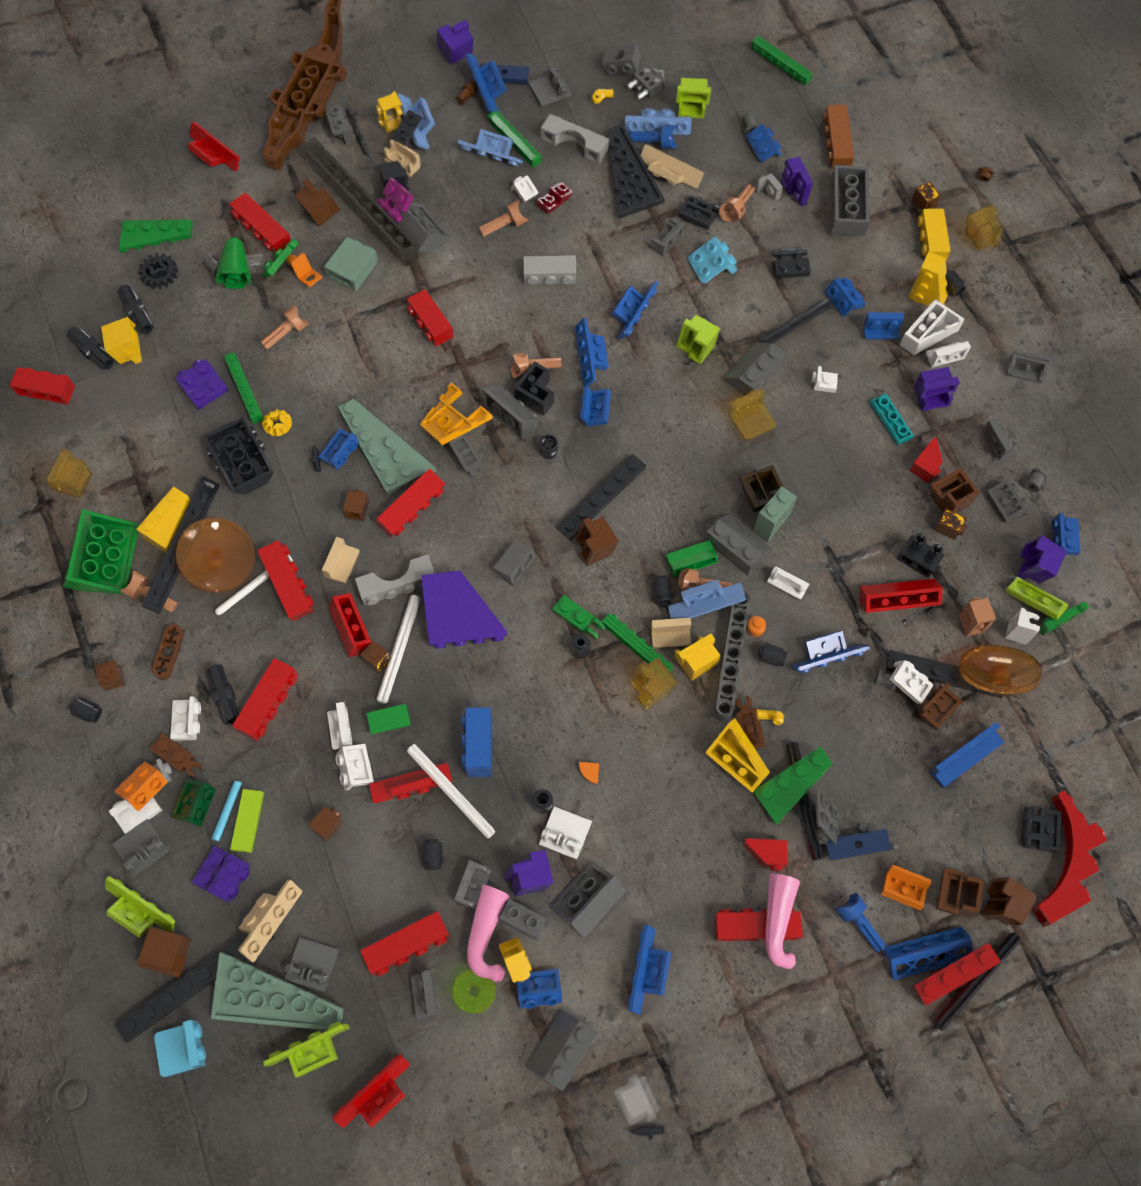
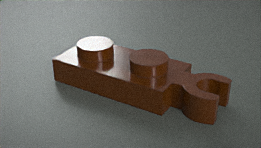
(750, 723)
(174, 755)

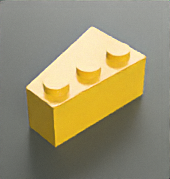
(930, 281)
(164, 519)
(738, 756)

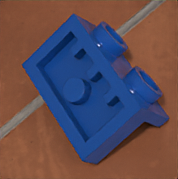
(883, 325)
(1066, 534)
(540, 989)

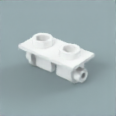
(788, 583)

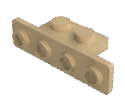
(670, 167)
(266, 918)

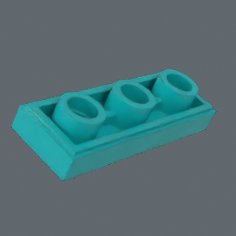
(896, 427)

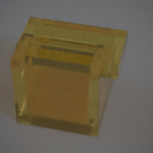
(984, 227)
(69, 475)
(653, 683)

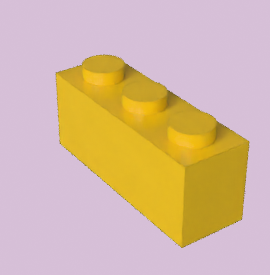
(934, 232)

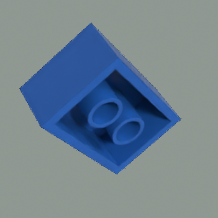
(477, 742)

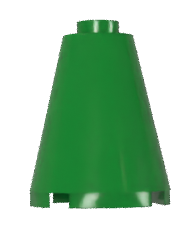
(233, 265)

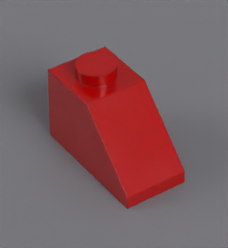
(928, 462)
(768, 853)

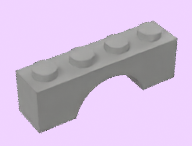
(558, 130)
(375, 589)

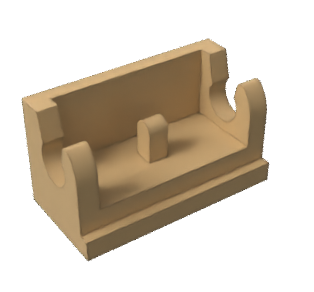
(407, 157)

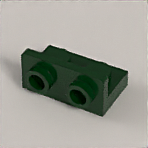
(193, 802)

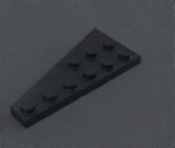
(632, 180)

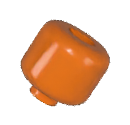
(756, 626)

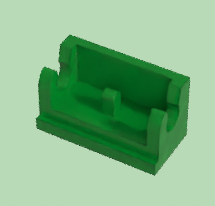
(388, 719)

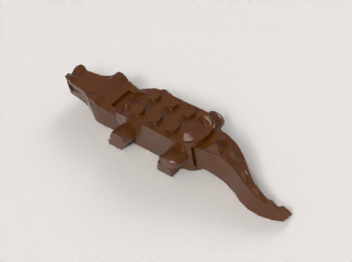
(307, 90)

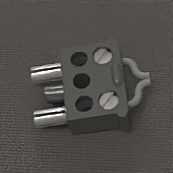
(648, 81)

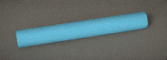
(226, 811)

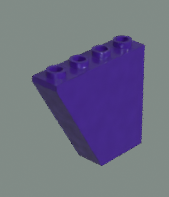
(457, 612)

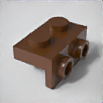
(939, 707)

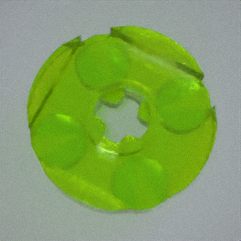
(469, 1003)

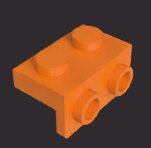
(141, 786)
(905, 887)

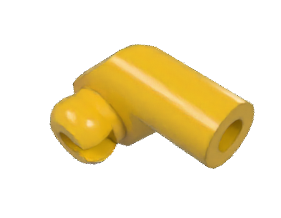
(600, 94)
(776, 716)

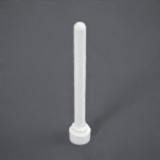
(243, 592)

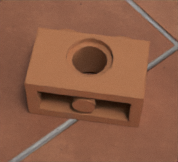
(977, 616)

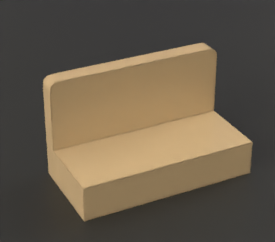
(340, 561)
(671, 633)

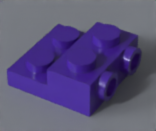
(796, 180)
(201, 383)
(222, 874)

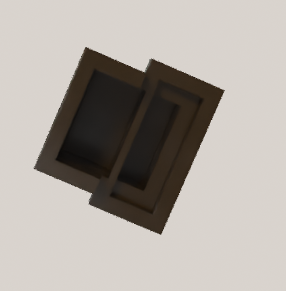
(760, 486)

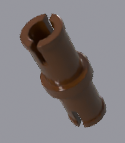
(467, 91)

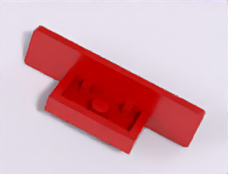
(211, 149)
(406, 784)
(376, 1097)

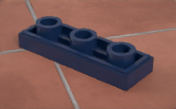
(513, 74)
(870, 843)

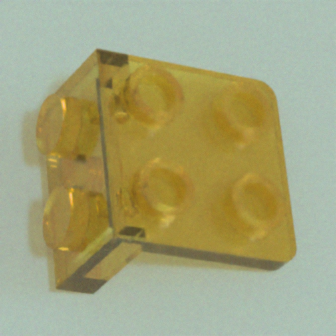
(751, 415)

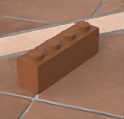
(838, 135)

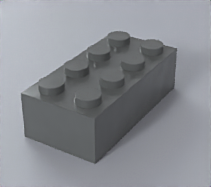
(850, 200)

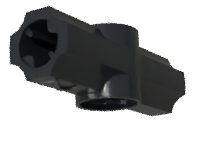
(135, 309)
(90, 348)
(222, 694)

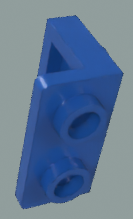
(763, 143)
(844, 296)
(595, 406)
(339, 448)

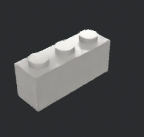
(549, 270)

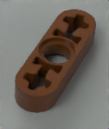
(166, 643)

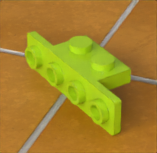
(133, 911)
(311, 1053)

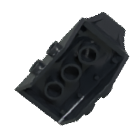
(239, 456)

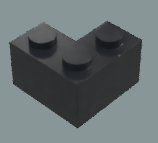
(395, 171)
(532, 389)

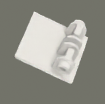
(565, 832)

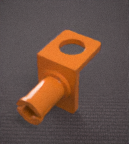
(303, 269)

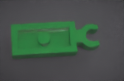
(280, 256)
(1050, 623)

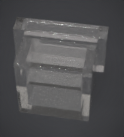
(636, 1101)

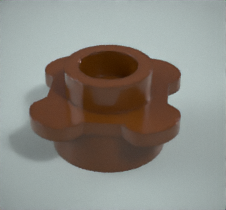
(985, 174)

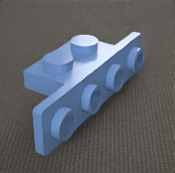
(654, 120)
(426, 123)
(493, 144)
(706, 599)

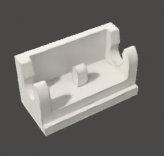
(1020, 628)

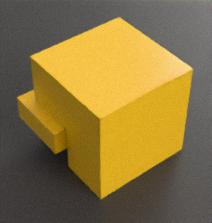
(122, 341)
(698, 657)

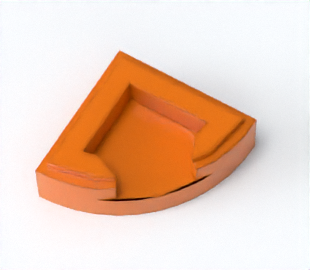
(590, 771)

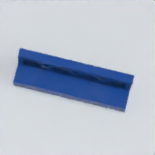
(967, 756)
(929, 948)

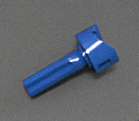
(665, 136)
(853, 911)

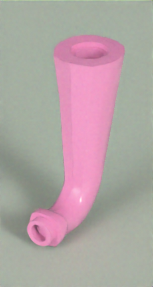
(780, 903)
(488, 910)

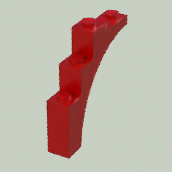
(1080, 838)

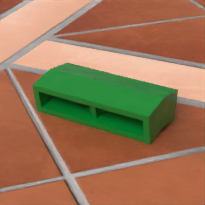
(692, 557)

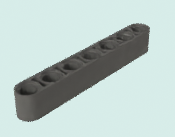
(730, 663)

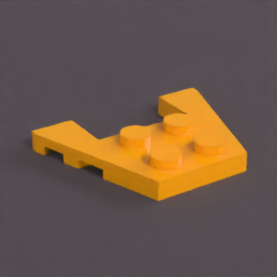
(446, 423)

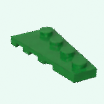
(147, 232)
(792, 784)

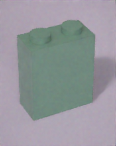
(351, 263)
(774, 514)

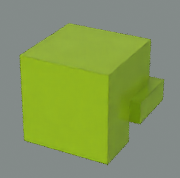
(693, 97)
(697, 338)

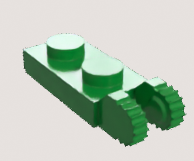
(577, 616)

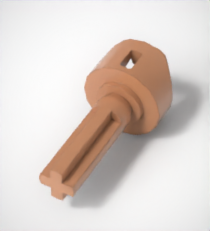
(735, 207)
(512, 216)
(293, 321)
(522, 364)
(690, 578)
(139, 587)

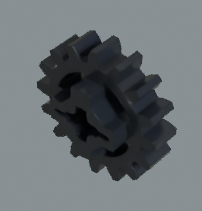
(158, 271)

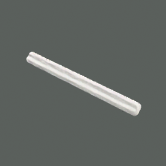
(398, 649)
(451, 791)

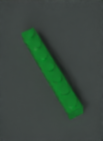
(781, 60)
(520, 144)
(244, 388)
(633, 642)

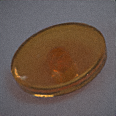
(215, 555)
(1000, 669)

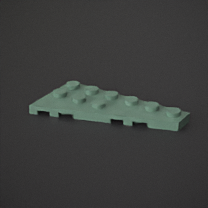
(389, 456)
(259, 997)

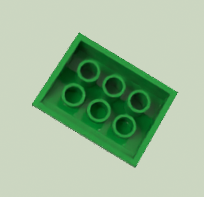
(100, 553)

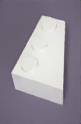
(931, 327)

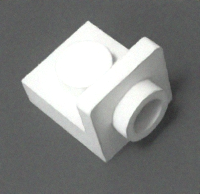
(524, 188)
(824, 381)

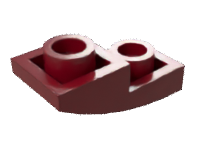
(556, 197)

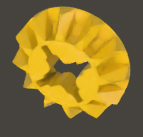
(278, 429)

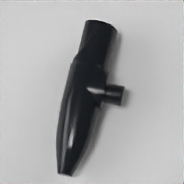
(315, 459)
(648, 1131)

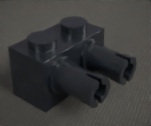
(920, 555)

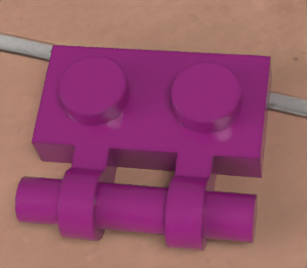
(398, 195)

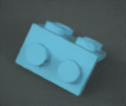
(712, 260)
(180, 1049)

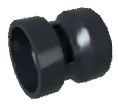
(548, 446)

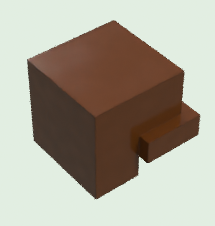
(317, 203)
(954, 491)
(596, 540)
(959, 893)
(1008, 901)
(164, 952)

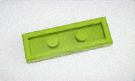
(1037, 598)
(247, 821)

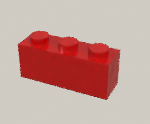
(429, 318)
(42, 385)
(349, 624)

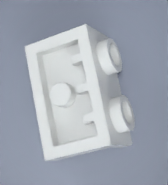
(948, 353)
(911, 681)
(185, 719)
(339, 727)
(354, 766)
(130, 818)

